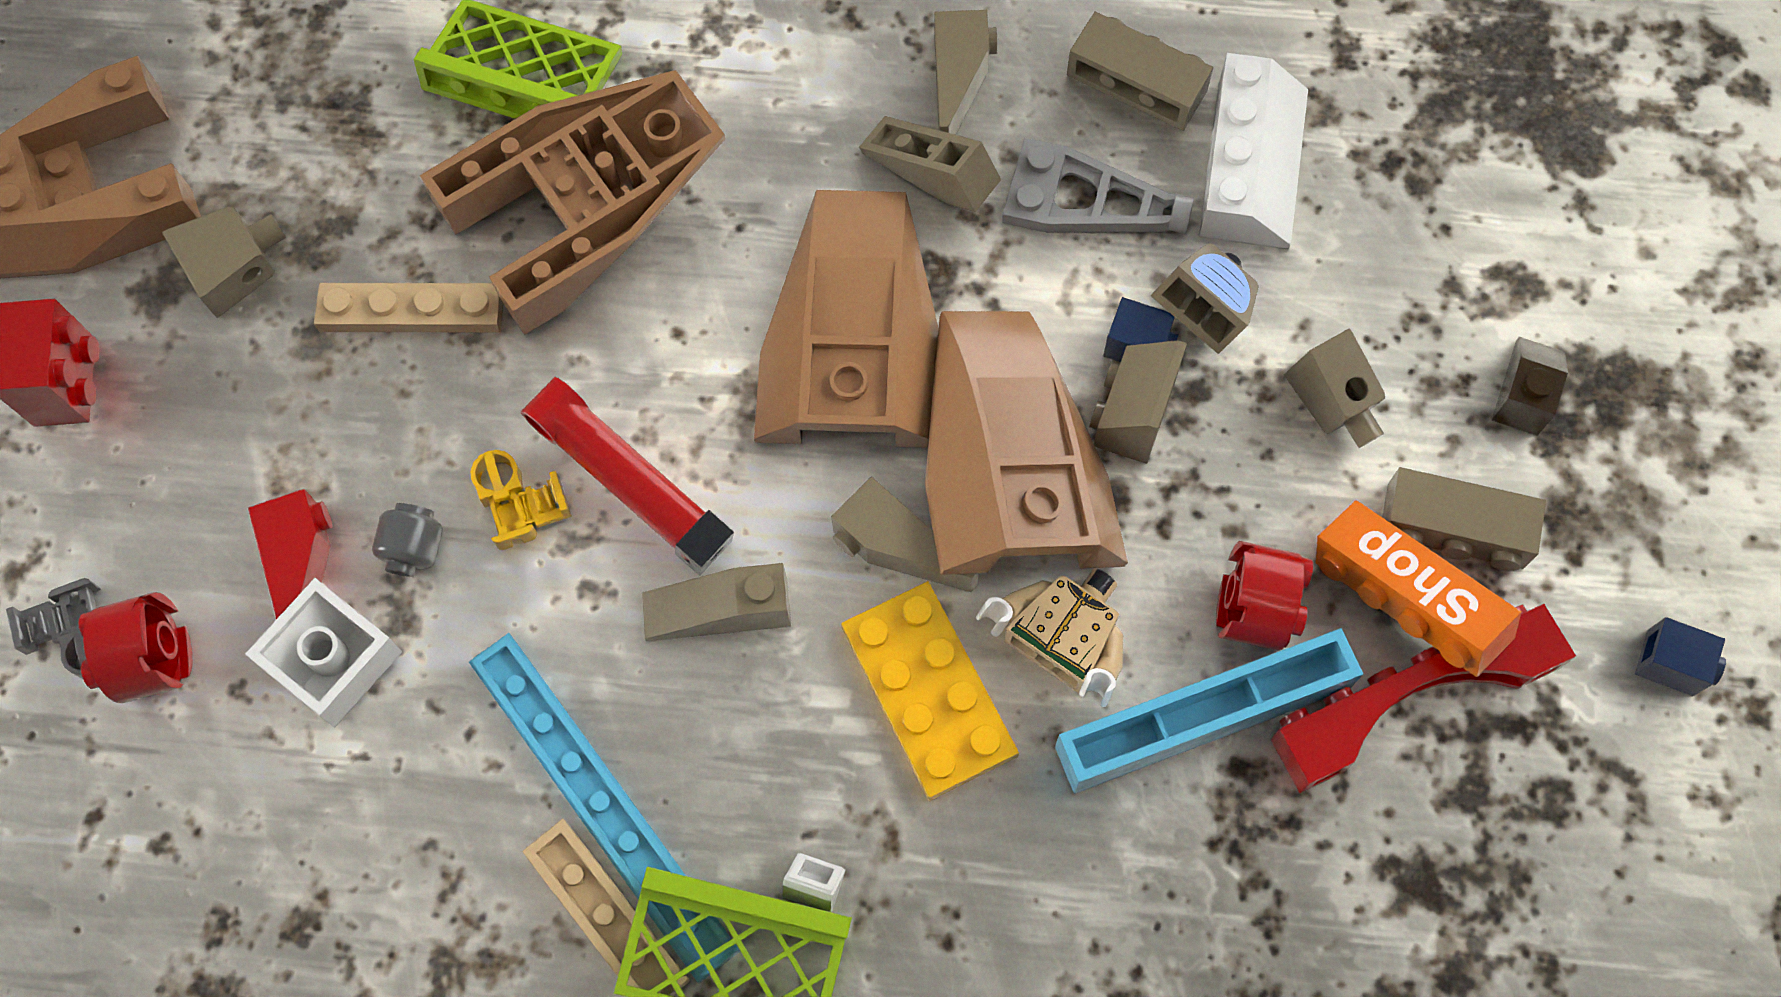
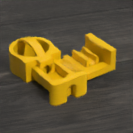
(523, 506)

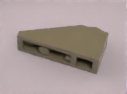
(961, 62)
(935, 161)
(891, 536)
(719, 604)

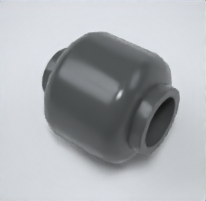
(407, 539)

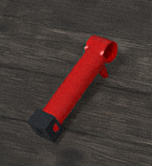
(568, 422)

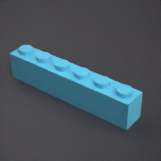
(1207, 710)

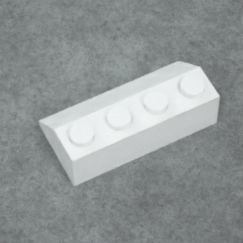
(1254, 153)

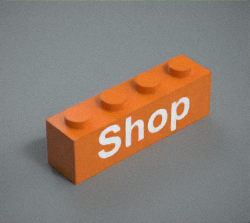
(1417, 588)

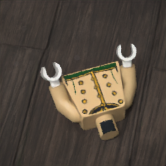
(1065, 630)

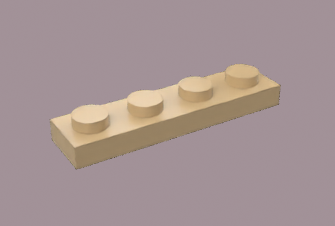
(408, 307)
(596, 904)

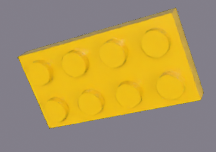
(929, 690)

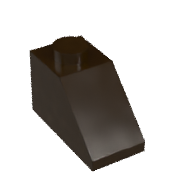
(1531, 387)

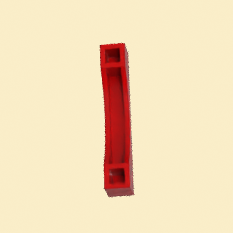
(1330, 739)

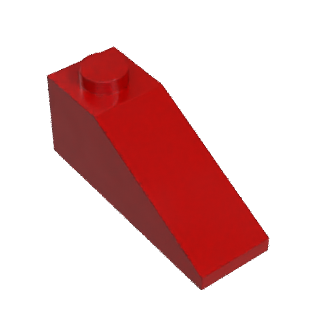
(291, 544)

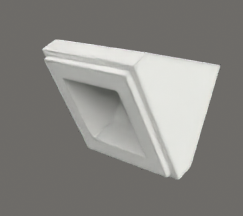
(813, 882)

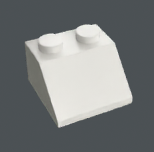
(324, 652)

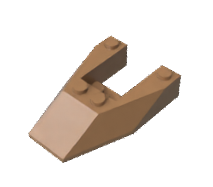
(601, 165)
(48, 196)

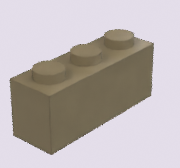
(1139, 70)
(1466, 518)

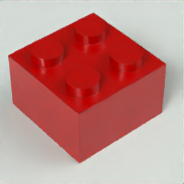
(46, 363)

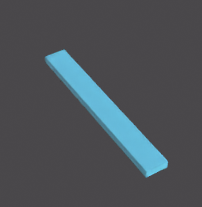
(592, 791)

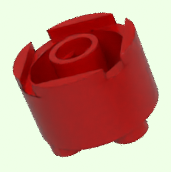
(1263, 596)
(135, 648)

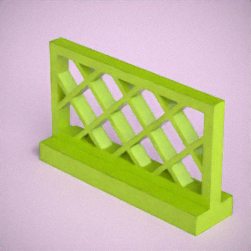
(505, 89)
(734, 906)

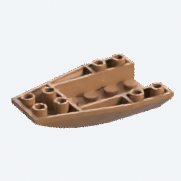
(851, 326)
(1011, 452)

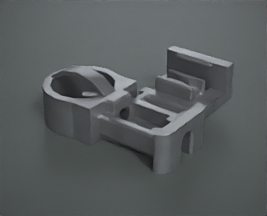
(55, 622)

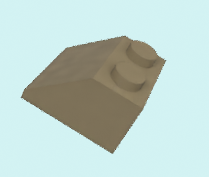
(1137, 398)

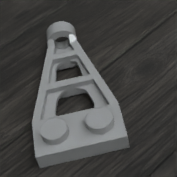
(1036, 184)

